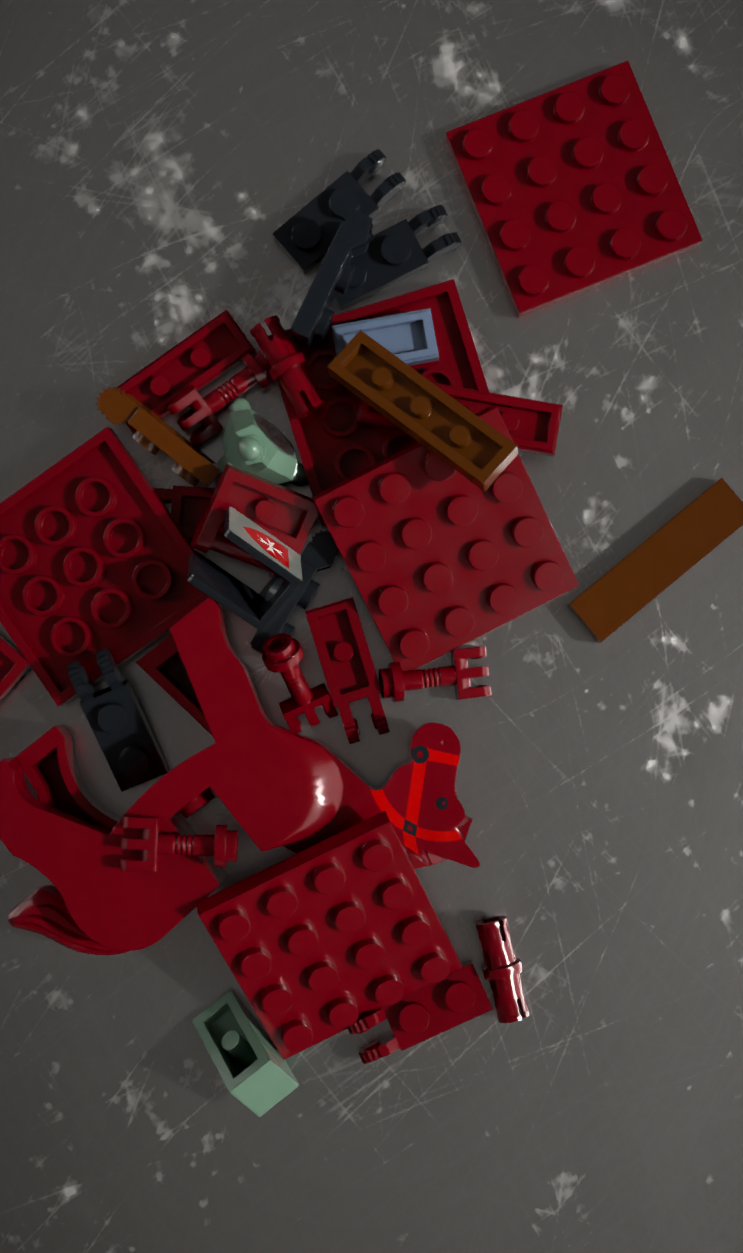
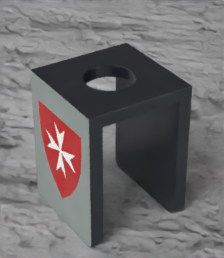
(235, 595)

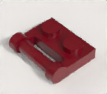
(267, 504)

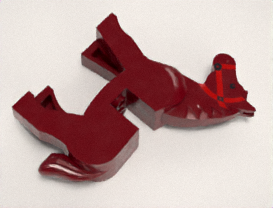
(269, 778)

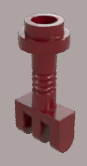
(203, 409)
(282, 655)
(395, 681)
(221, 845)

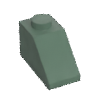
(244, 1055)

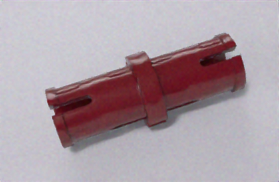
(288, 367)
(502, 969)

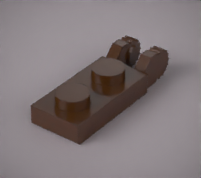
(157, 435)

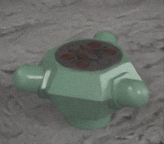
(259, 447)

